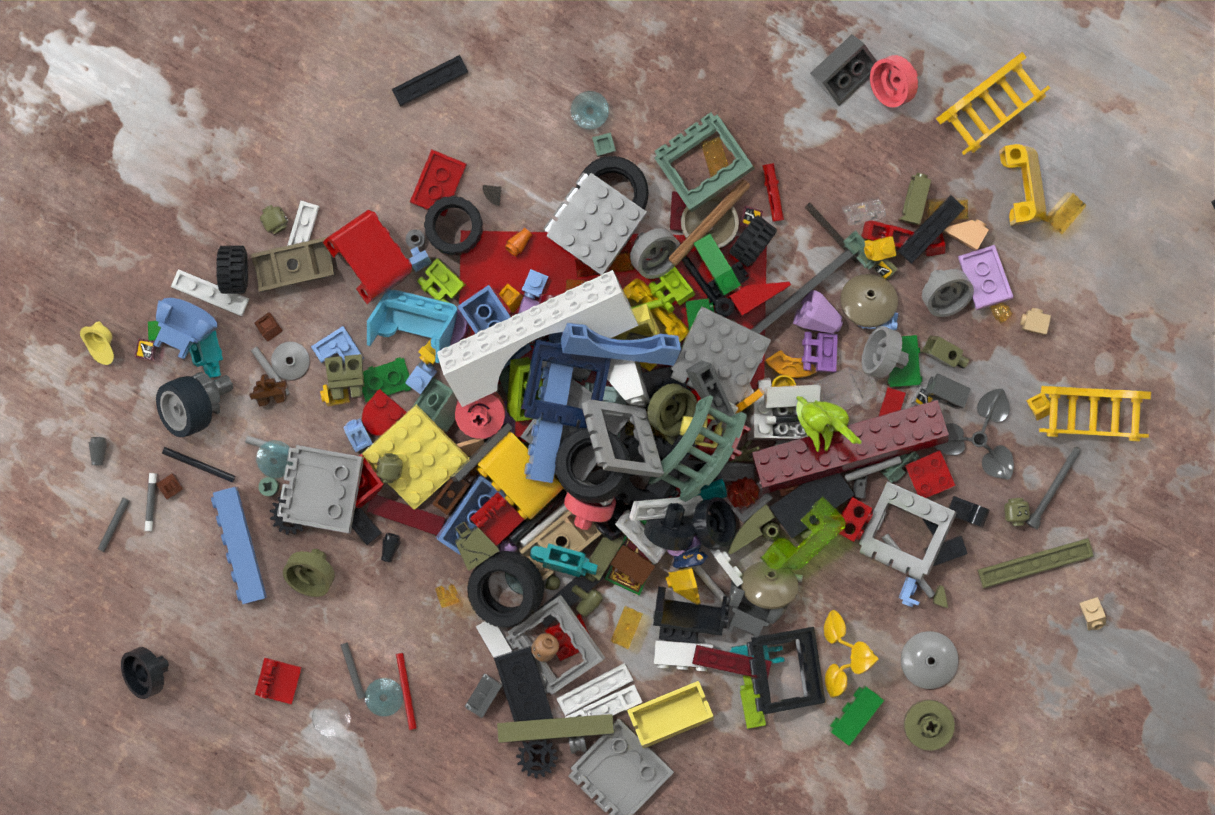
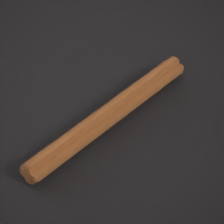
(709, 222)

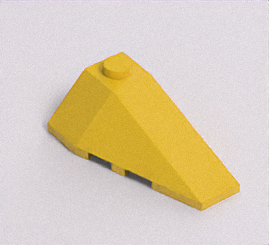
(684, 584)

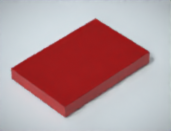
(438, 180)

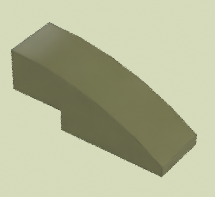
(750, 529)

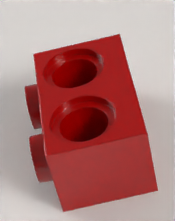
(848, 515)

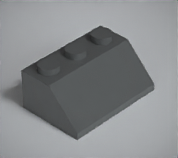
(844, 69)

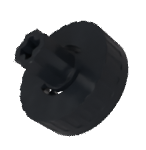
(714, 530)
(672, 532)
(143, 672)

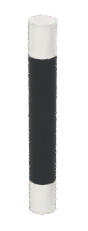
(781, 419)

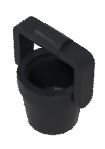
(615, 517)

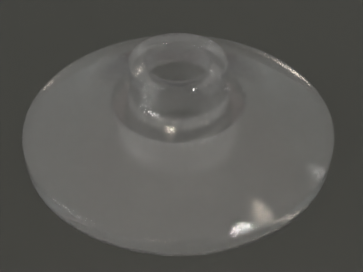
(321, 718)

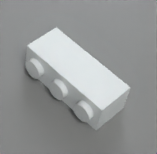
(677, 654)

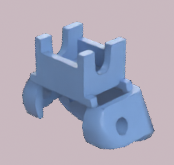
(182, 324)

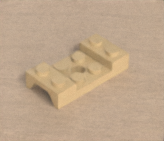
(563, 526)

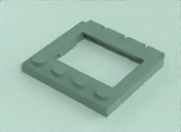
(710, 187)

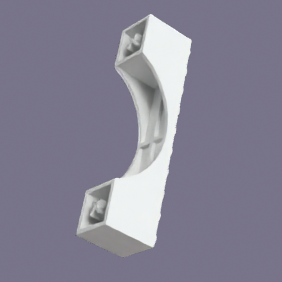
(476, 362)

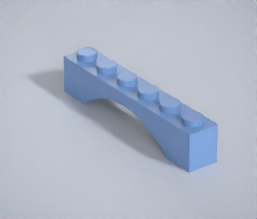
(657, 349)

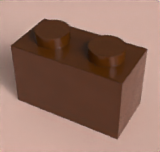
(451, 495)
(632, 564)

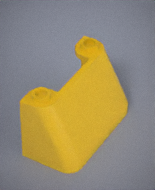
(668, 323)

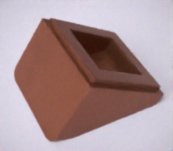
(268, 326)

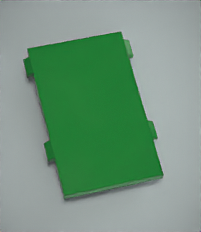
(911, 372)
(386, 377)

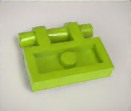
(444, 278)
(676, 285)

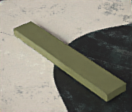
(1035, 563)
(555, 728)

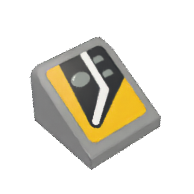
(920, 398)

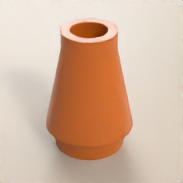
(518, 242)

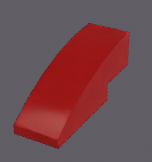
(875, 230)

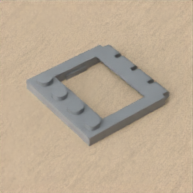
(594, 411)
(914, 504)
(579, 638)

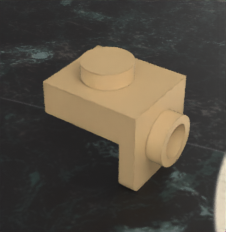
(1093, 614)

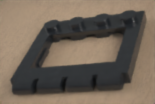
(809, 670)

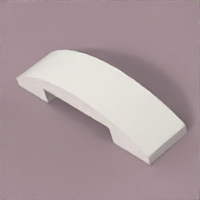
(611, 704)

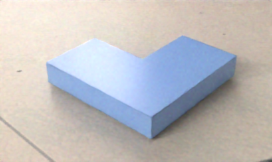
(336, 342)

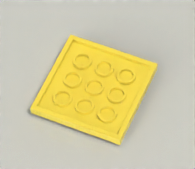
(426, 455)

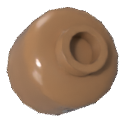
(543, 648)

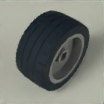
(184, 406)

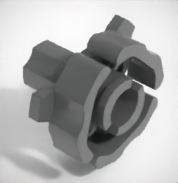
(214, 388)

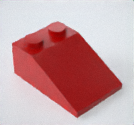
(752, 296)

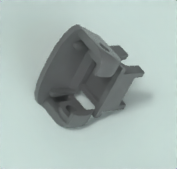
(749, 616)

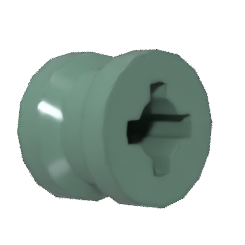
(271, 484)

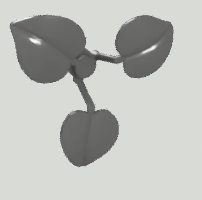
(999, 461)

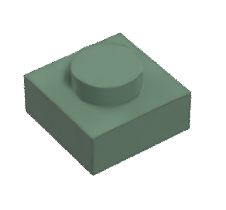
(603, 144)

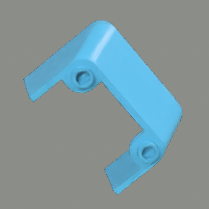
(413, 315)

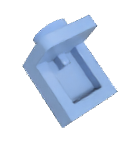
(421, 376)

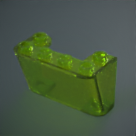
(785, 556)

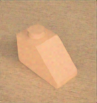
(968, 233)

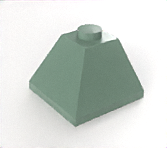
(438, 403)

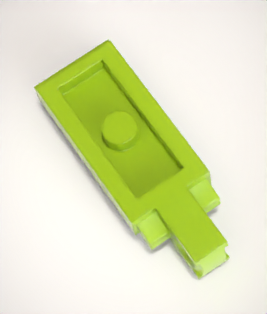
(752, 717)

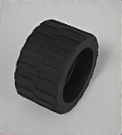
(442, 205)

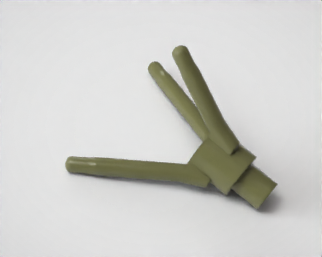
(745, 455)

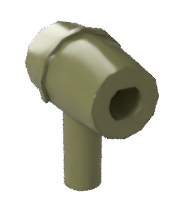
(589, 601)

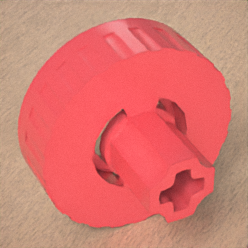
(902, 78)
(491, 419)
(588, 512)

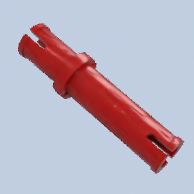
(773, 192)

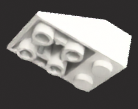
(782, 431)

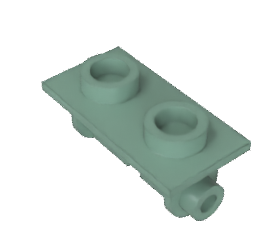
(856, 244)
(895, 472)

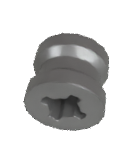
(577, 744)

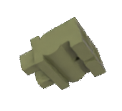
(345, 378)

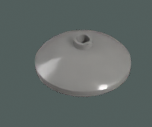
(915, 658)

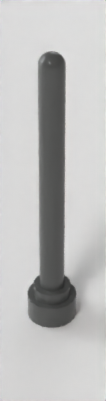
(1034, 520)

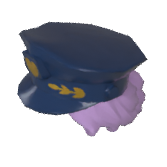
(689, 557)

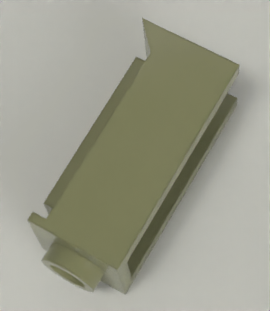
(915, 199)
(603, 556)

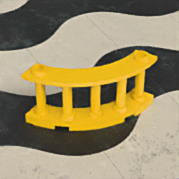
(982, 91)
(1094, 395)

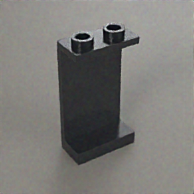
(690, 615)

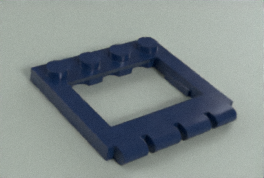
(551, 411)

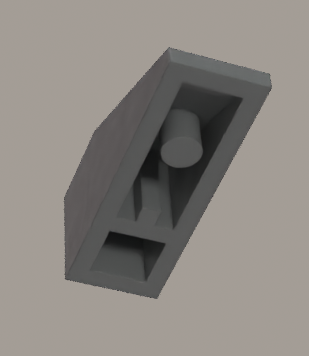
(707, 383)

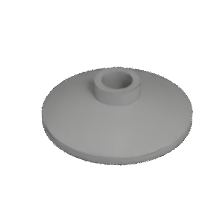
(300, 360)

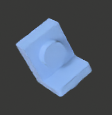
(534, 284)
(357, 434)
(908, 588)

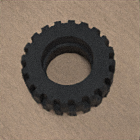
(630, 492)

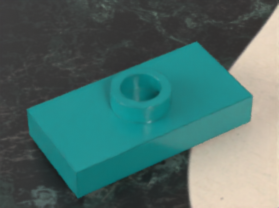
(713, 490)

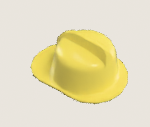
(98, 341)

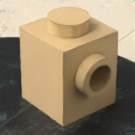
(1035, 321)

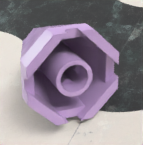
(818, 314)

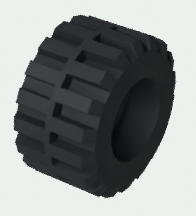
(753, 241)
(232, 269)

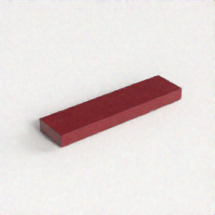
(406, 514)
(725, 660)

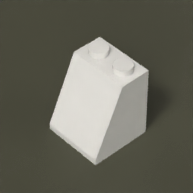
(628, 381)

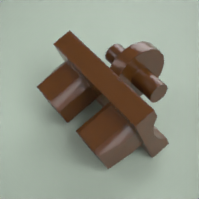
(269, 387)

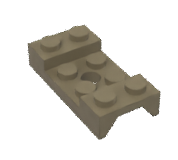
(312, 259)

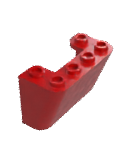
(370, 255)

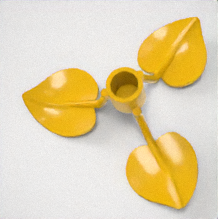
(861, 655)

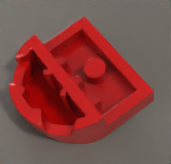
(381, 414)

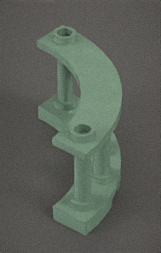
(715, 462)

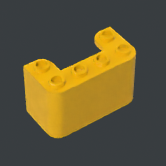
(506, 469)

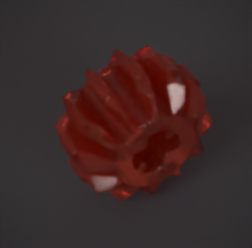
(743, 492)

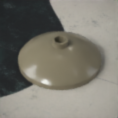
(722, 232)
(868, 310)
(768, 586)

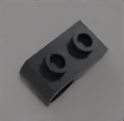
(969, 511)
(678, 635)

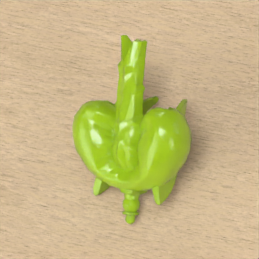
(823, 418)

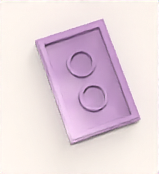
(986, 276)

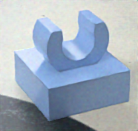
(419, 259)

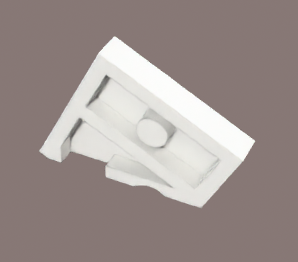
(733, 572)

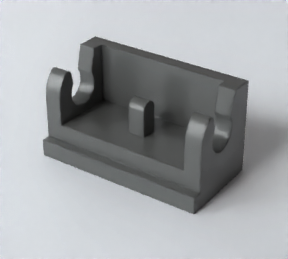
(947, 391)
(744, 513)
(483, 695)

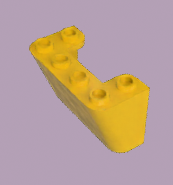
(1027, 158)

